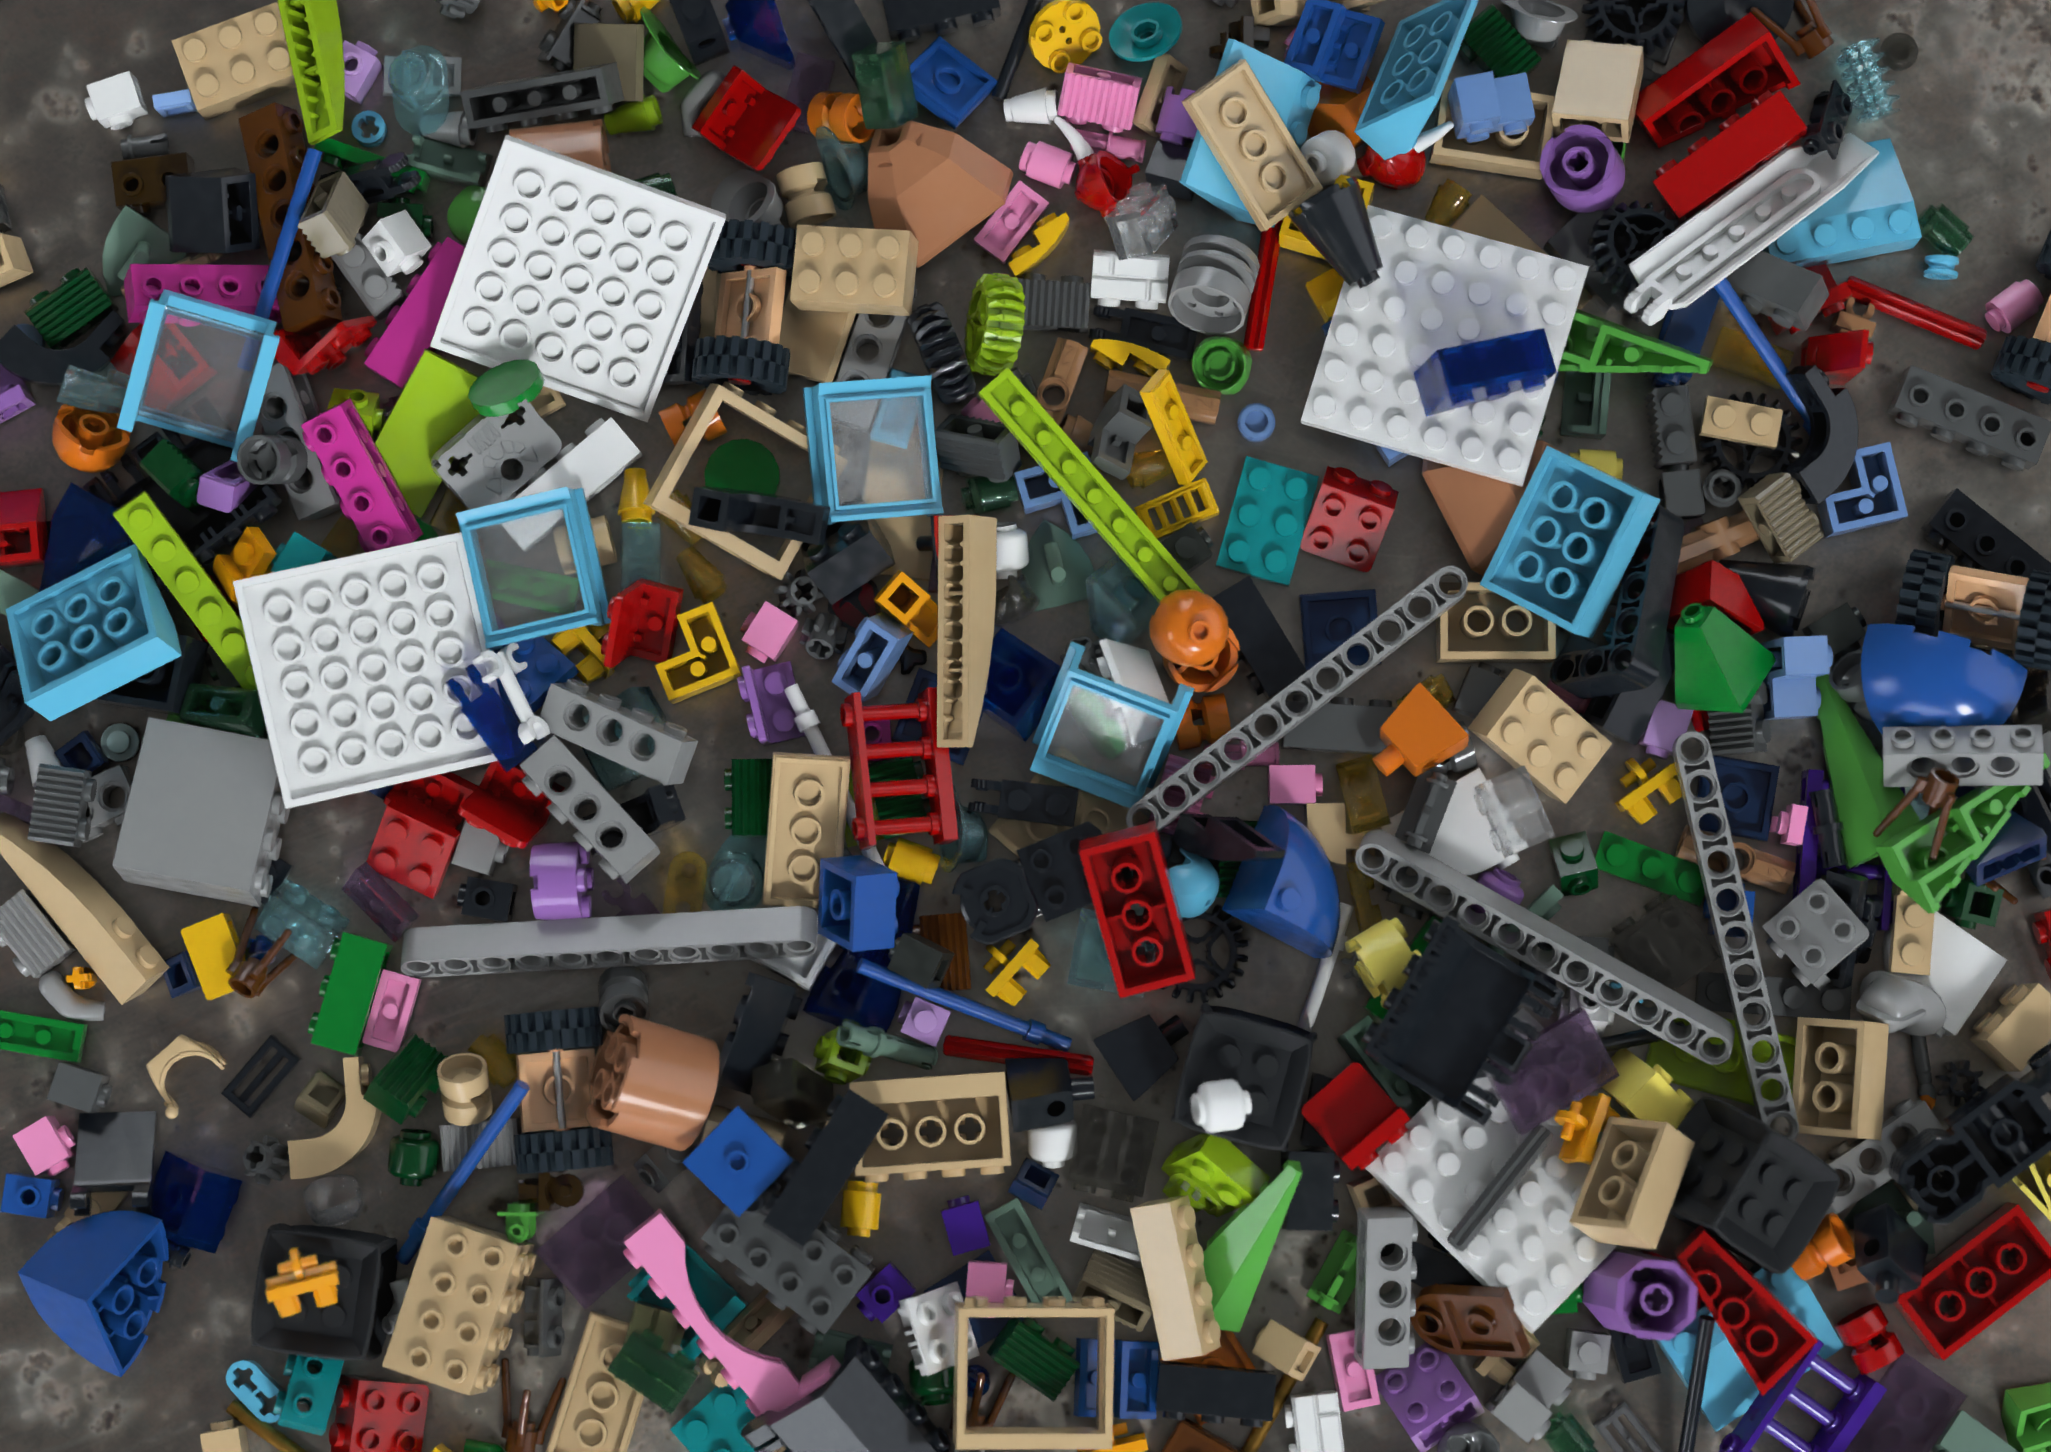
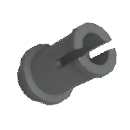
(144, 146)

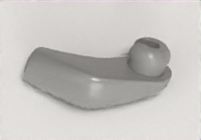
(697, 98)
(67, 1002)

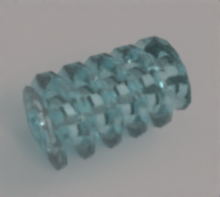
(1867, 81)

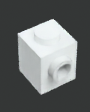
(116, 101)
(397, 244)

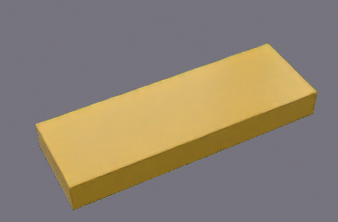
(1173, 426)

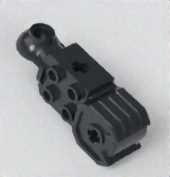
(1042, 881)
(1985, 1144)

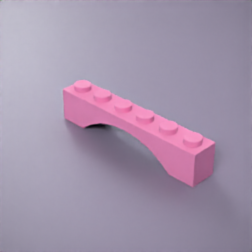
(661, 1252)

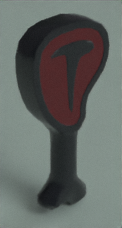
(860, 604)

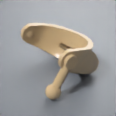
(176, 1050)

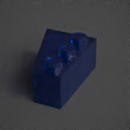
(1484, 371)

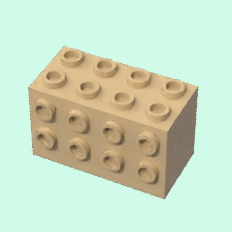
(459, 1306)

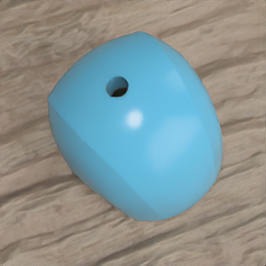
(1194, 884)

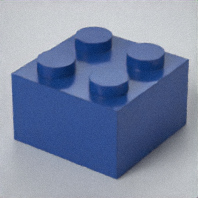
(857, 903)

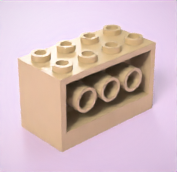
(948, 1103)

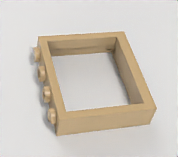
(659, 494)
(1035, 1437)

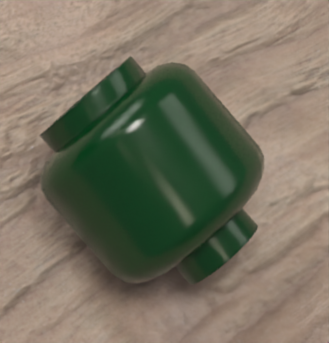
(413, 1156)
(931, 1389)

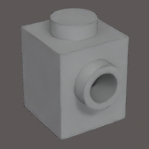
(479, 850)
(1586, 1353)

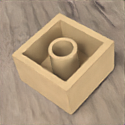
(2016, 1027)

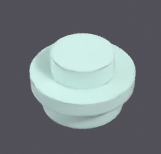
(120, 742)

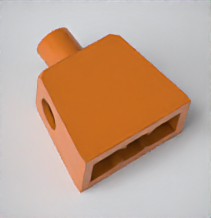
(1419, 735)

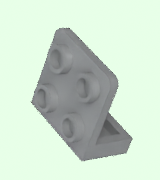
(1815, 933)

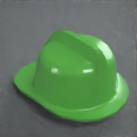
(663, 59)

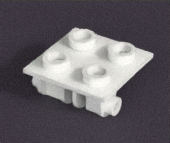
(934, 1328)

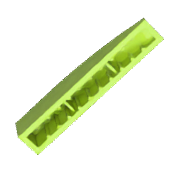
(317, 63)

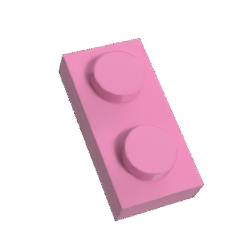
(1011, 222)
(391, 1010)
(1354, 1384)

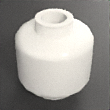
(1329, 155)
(1011, 549)
(1220, 1105)
(1052, 1144)

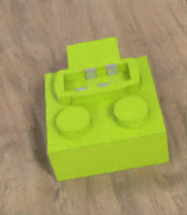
(1212, 1175)

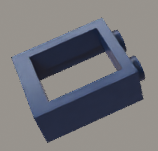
(1688, 330)

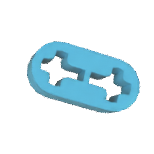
(247, 1394)

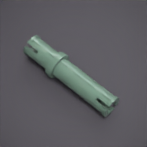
(876, 1043)

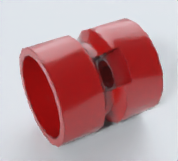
(1862, 1326)

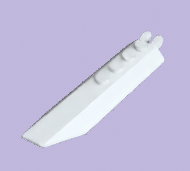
(1741, 225)

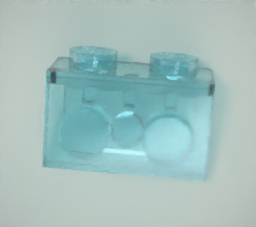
(310, 920)

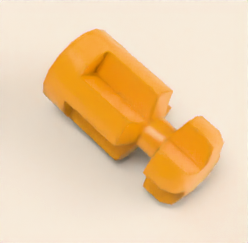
(82, 978)

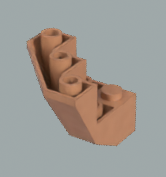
(932, 185)
(1477, 506)

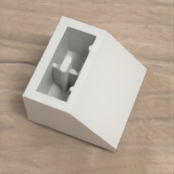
(1130, 668)

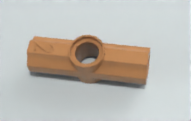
(1063, 374)
(1199, 402)
(1716, 540)
(1758, 867)

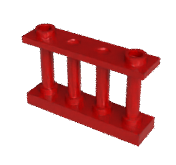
(935, 784)

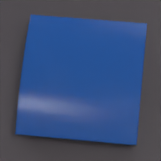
(1334, 44)
(1132, 1382)

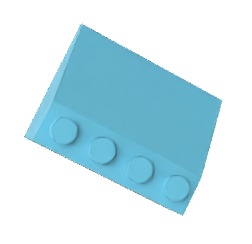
(1413, 76)
(1294, 99)
(1861, 221)
(1569, 542)
(91, 634)
(1728, 1384)

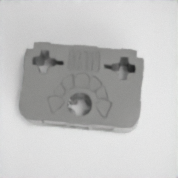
(483, 449)

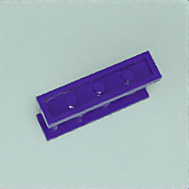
(1809, 865)
(1837, 1425)

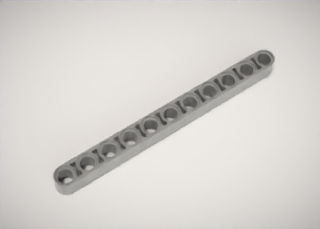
(1308, 686)
(1724, 920)
(609, 942)
(1554, 962)

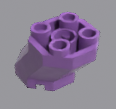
(1641, 1295)

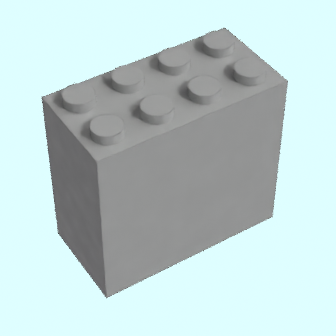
(202, 814)

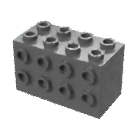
(809, 1281)

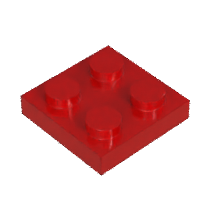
(413, 849)

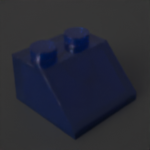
(1018, 684)
(193, 1201)

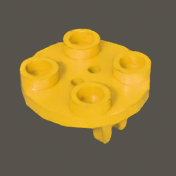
(1079, 25)

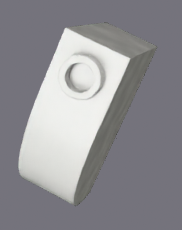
(1464, 833)
(1959, 971)

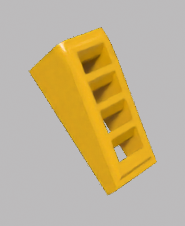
(1201, 485)

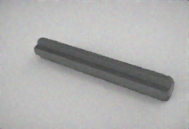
(1500, 1187)

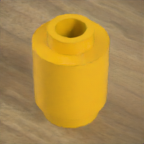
(912, 861)
(860, 1208)

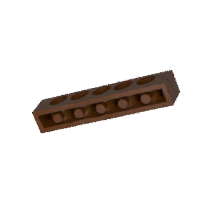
(276, 155)

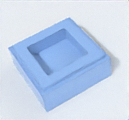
(174, 103)

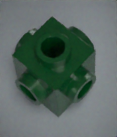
(1972, 904)

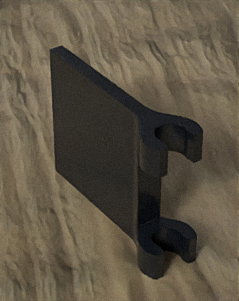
(114, 1156)

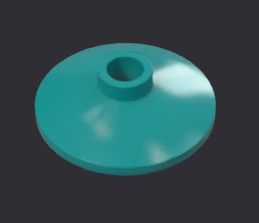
(1145, 31)

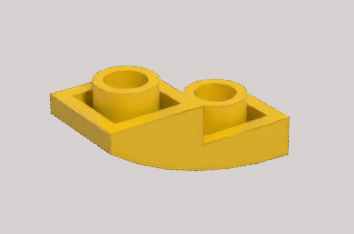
(1047, 237)
(1117, 353)

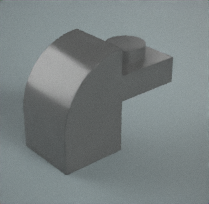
(1117, 432)

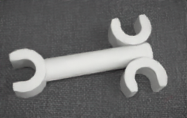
(504, 667)

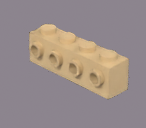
(1176, 1277)

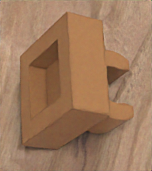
(1849, 321)

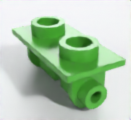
(520, 1221)
(1337, 1275)

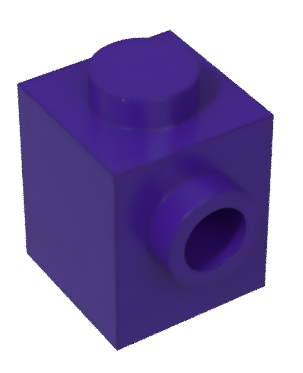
(882, 1293)

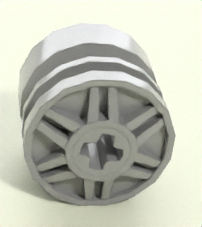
(1213, 284)

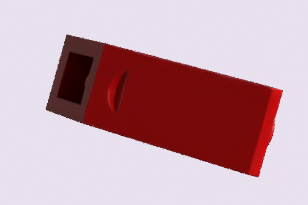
(1838, 354)

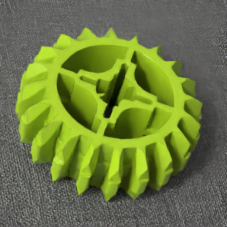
(994, 324)

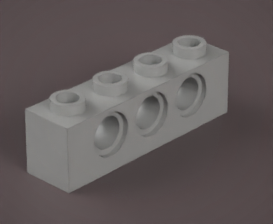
(885, 337)
(305, 500)
(672, 746)
(1973, 753)
(554, 761)
(1844, 1156)
(1374, 1230)

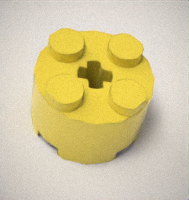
(1382, 956)

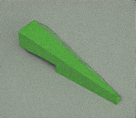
(1613, 348)
(1857, 780)
(1969, 830)
(1243, 1245)
(2028, 1417)

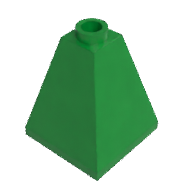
(1716, 662)

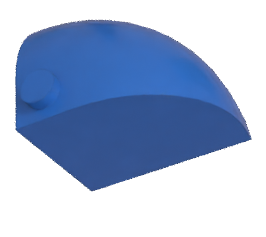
(1935, 679)
(1290, 895)
(101, 1285)

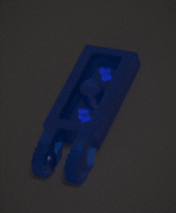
(492, 721)

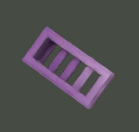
(224, 488)

